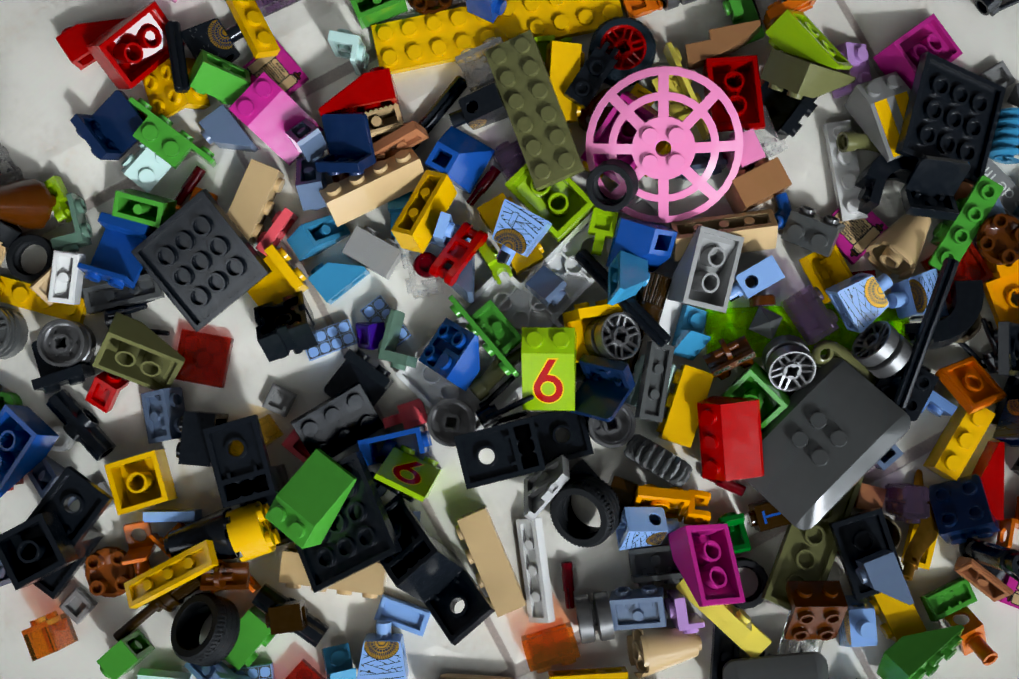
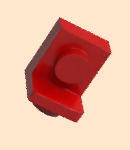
(105, 390)

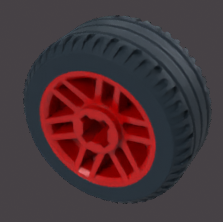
(632, 39)

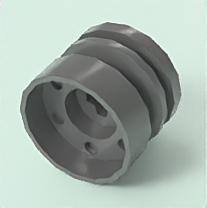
(12, 332)

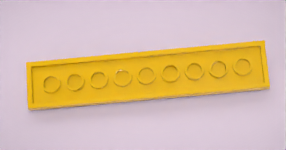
(442, 36)

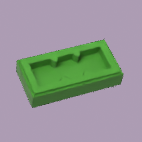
(948, 599)

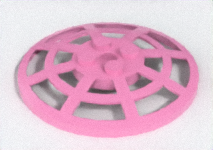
(667, 129)

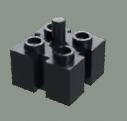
(285, 327)

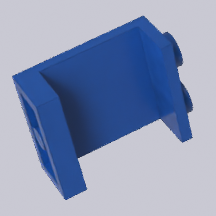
(113, 256)
(369, 449)

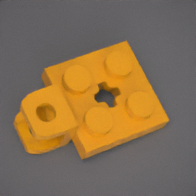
(1000, 290)
(675, 502)

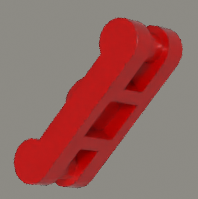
(458, 253)

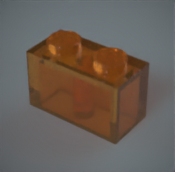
(49, 634)
(550, 647)

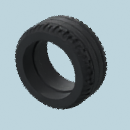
(570, 526)
(222, 634)

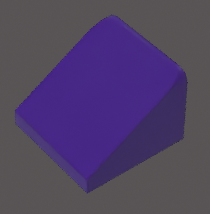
(369, 334)

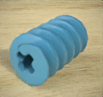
(1006, 137)

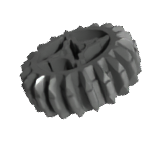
(658, 460)

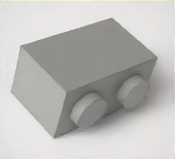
(372, 251)

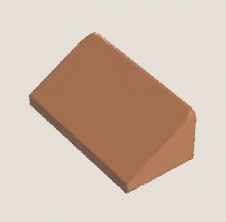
(982, 579)

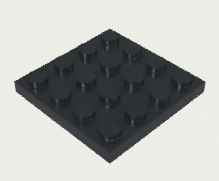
(950, 115)
(201, 260)
(357, 536)

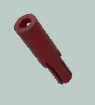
(484, 183)
(190, 184)
(731, 486)
(568, 583)

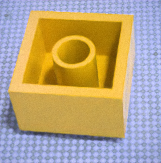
(140, 481)

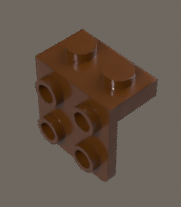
(815, 611)

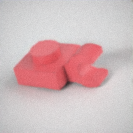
(410, 414)

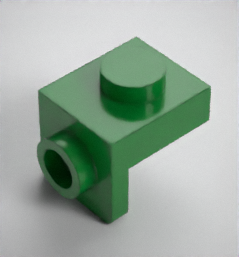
(737, 531)

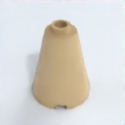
(900, 246)
(660, 649)

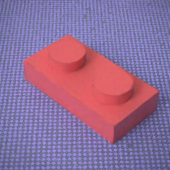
(281, 225)

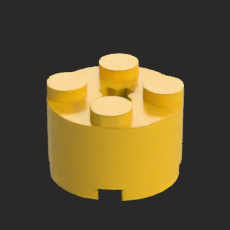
(251, 531)

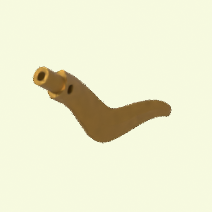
(922, 539)

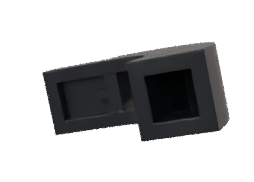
(874, 176)
(966, 306)

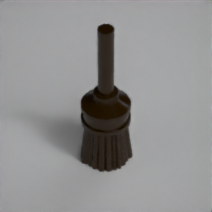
(651, 300)
(166, 602)

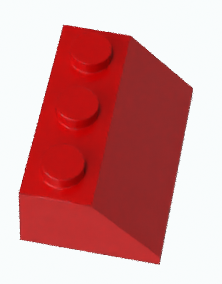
(730, 438)

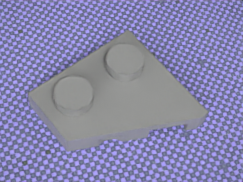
(544, 485)

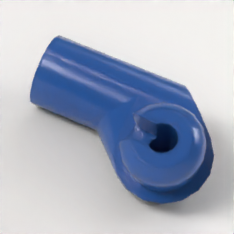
(783, 211)

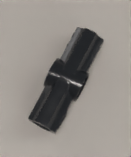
(80, 425)
(312, 633)

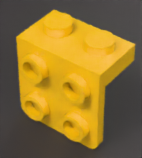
(164, 98)
(281, 281)
(582, 316)

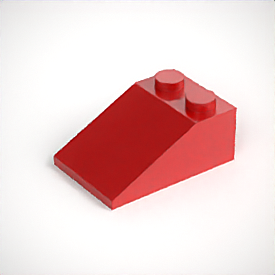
(132, 47)
(741, 83)
(364, 94)

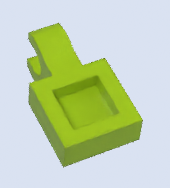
(61, 209)
(602, 226)
(488, 255)

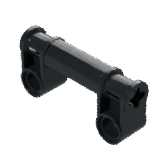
(992, 557)

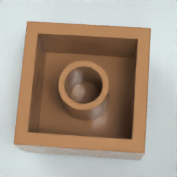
(757, 185)

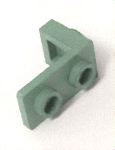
(83, 230)
(388, 344)

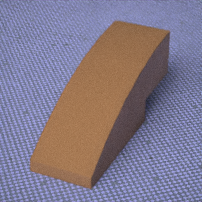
(721, 43)

